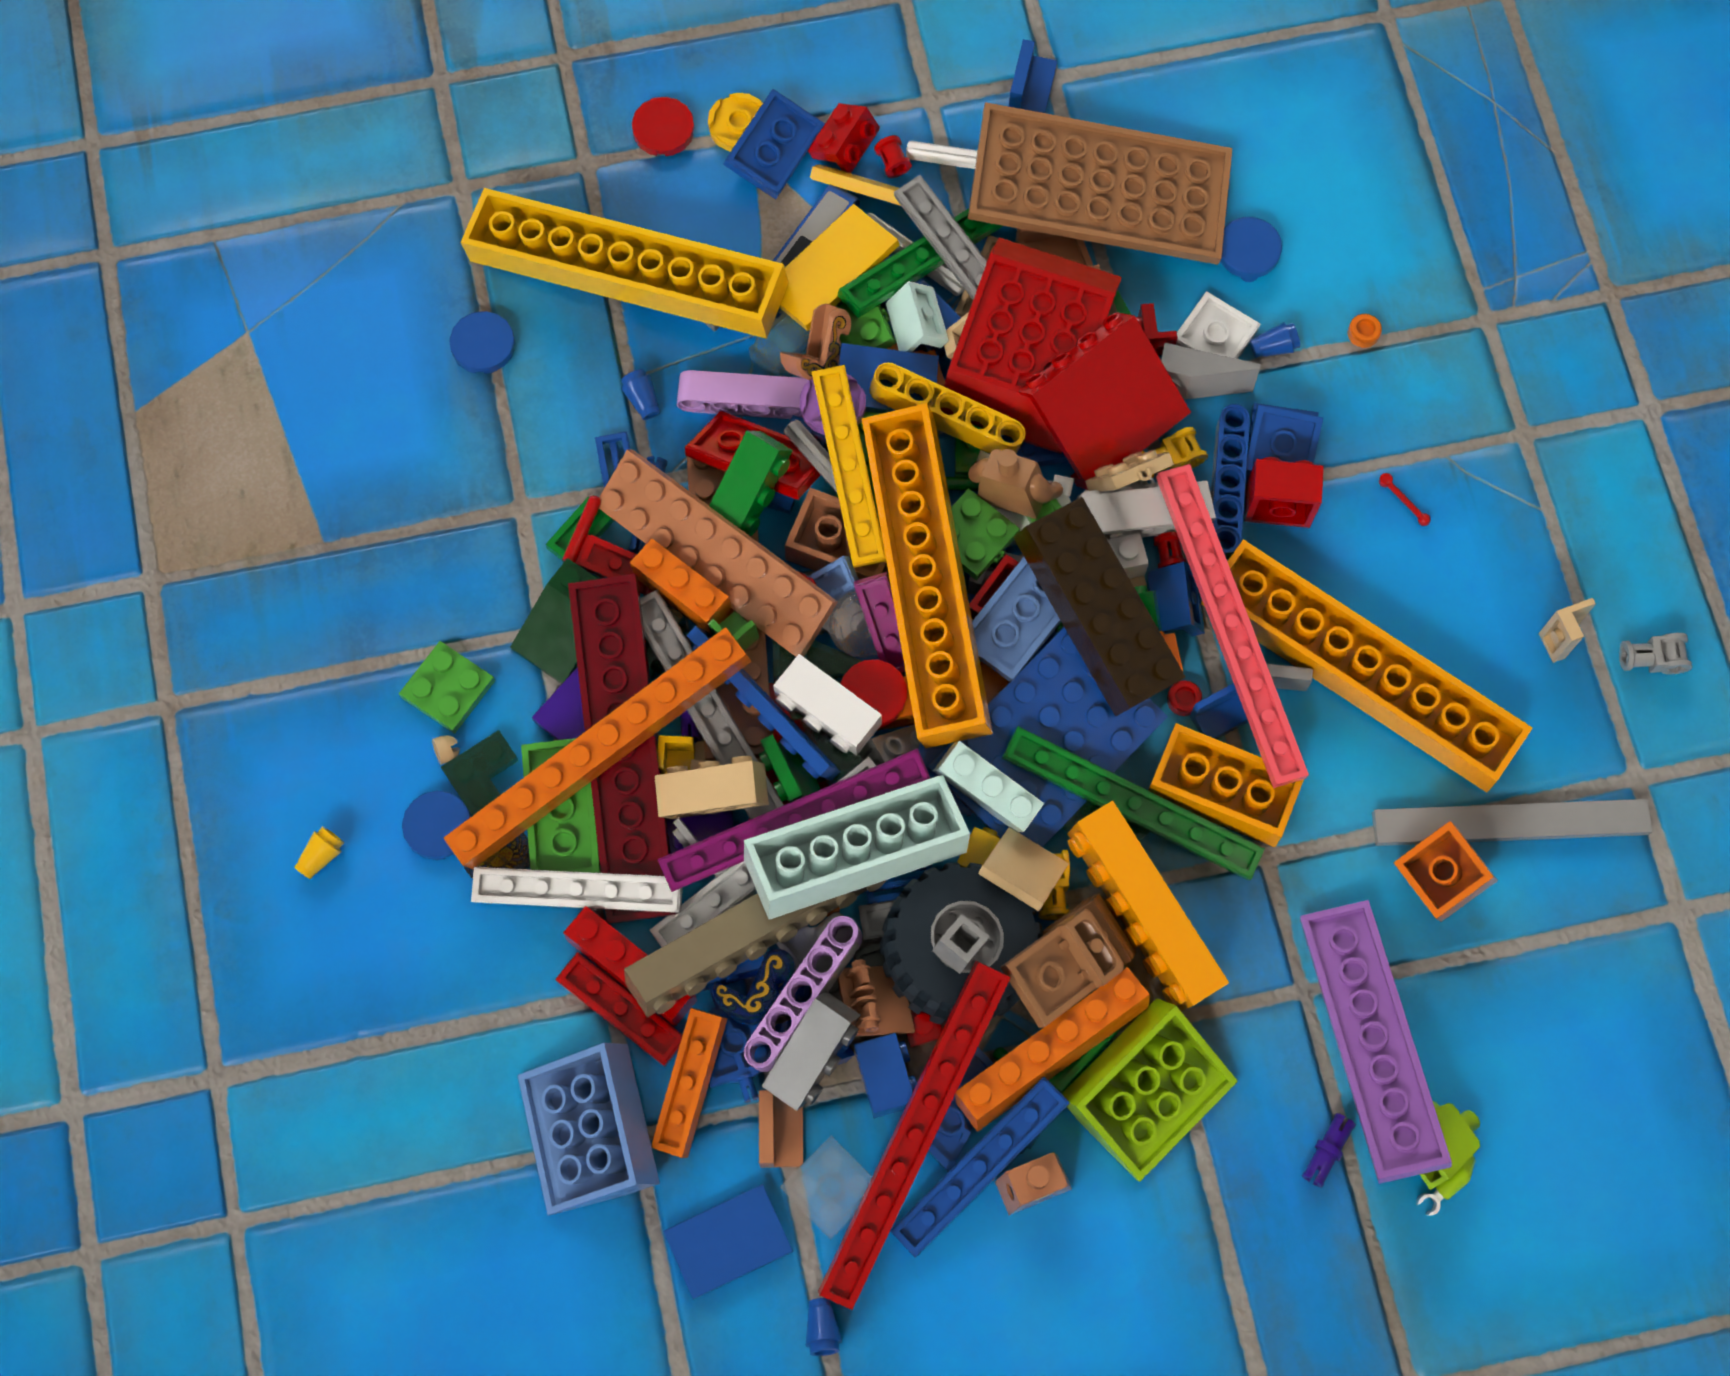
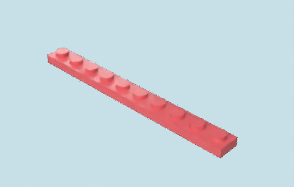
(1232, 626)

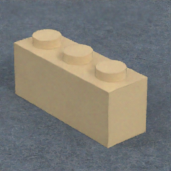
(711, 788)

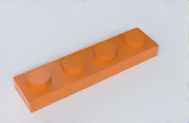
(689, 1083)

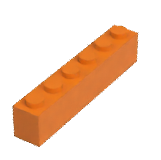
(1052, 1049)

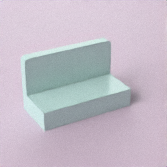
(916, 317)

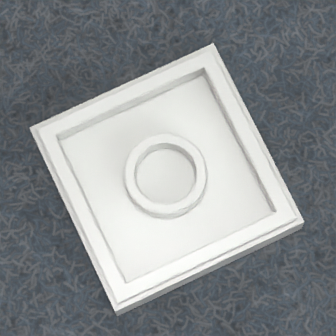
(1217, 328)

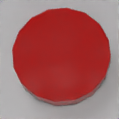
(663, 126)
(878, 686)

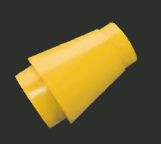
(319, 851)

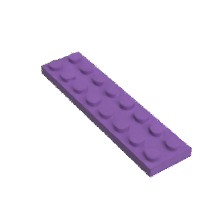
(1375, 1043)

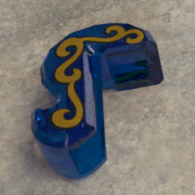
(751, 1009)

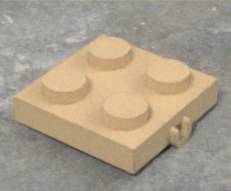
(1129, 471)

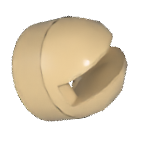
(443, 749)

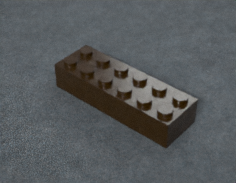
(1098, 606)

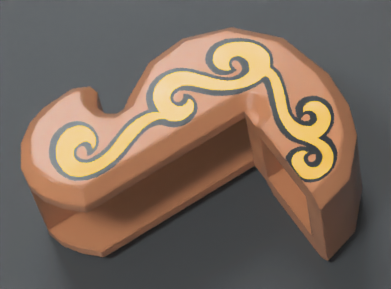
(823, 342)

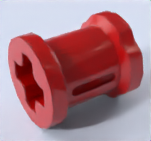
(892, 156)
(1168, 541)

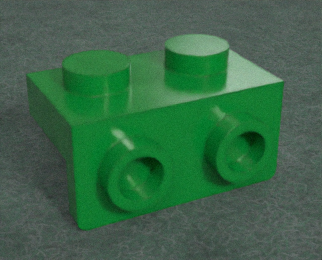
(792, 777)

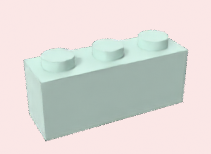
(988, 787)

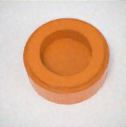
(1364, 330)

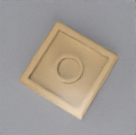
(1023, 868)

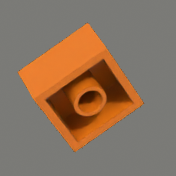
(1445, 871)

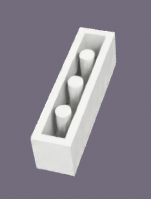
(1136, 510)

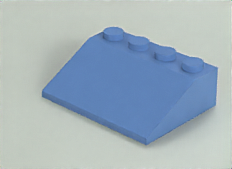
(588, 1128)

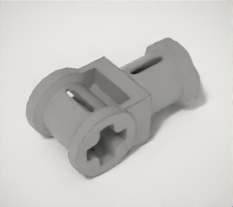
(1660, 654)

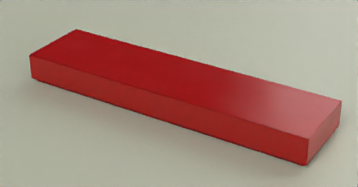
(620, 1009)

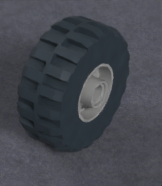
(925, 914)

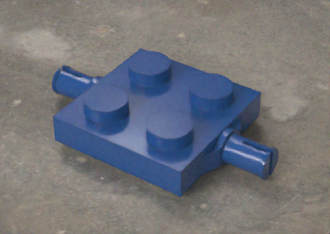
(730, 1060)

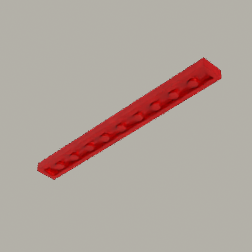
(913, 1135)

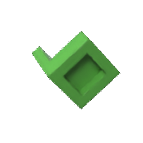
(743, 631)

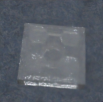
(828, 1187)

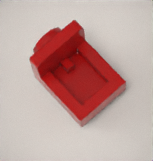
(1148, 323)

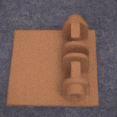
(872, 996)

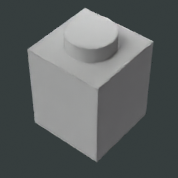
(960, 943)

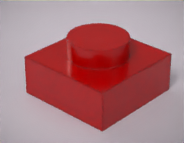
(924, 1030)

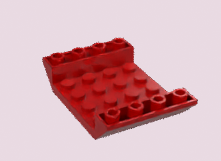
(1019, 321)

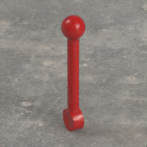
(1386, 481)

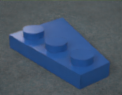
(955, 1126)

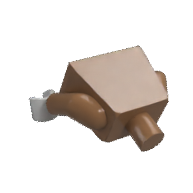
(1015, 482)

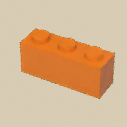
(680, 585)

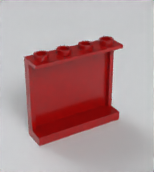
(1106, 397)

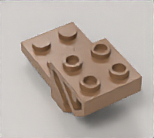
(1069, 960)

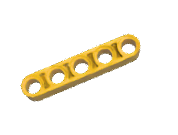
(938, 396)

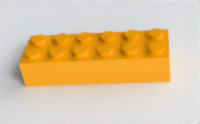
(1146, 907)

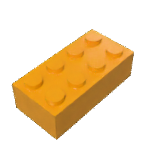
(1223, 785)

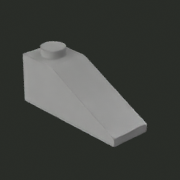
(1207, 374)

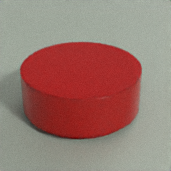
(1183, 697)

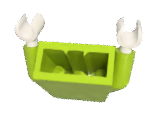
(1461, 1145)

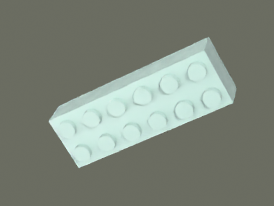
(855, 846)

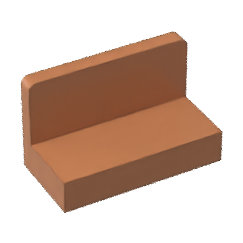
(779, 1133)

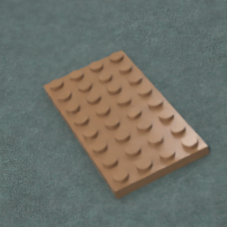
(1101, 183)

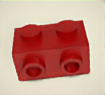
(845, 136)

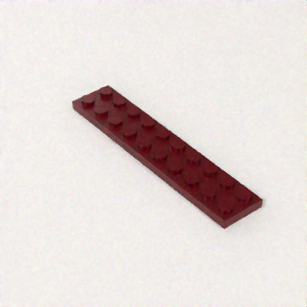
(610, 672)

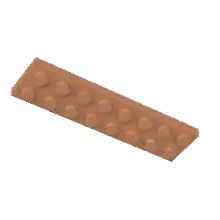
(754, 578)

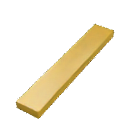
(849, 466)

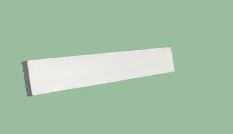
(574, 890)

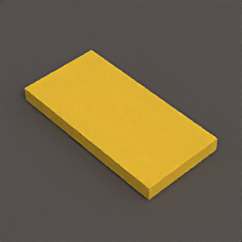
(832, 260)

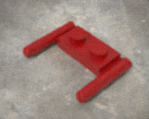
(597, 554)

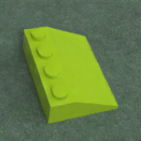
(1149, 1088)

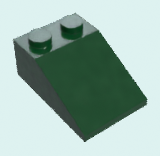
(548, 631)

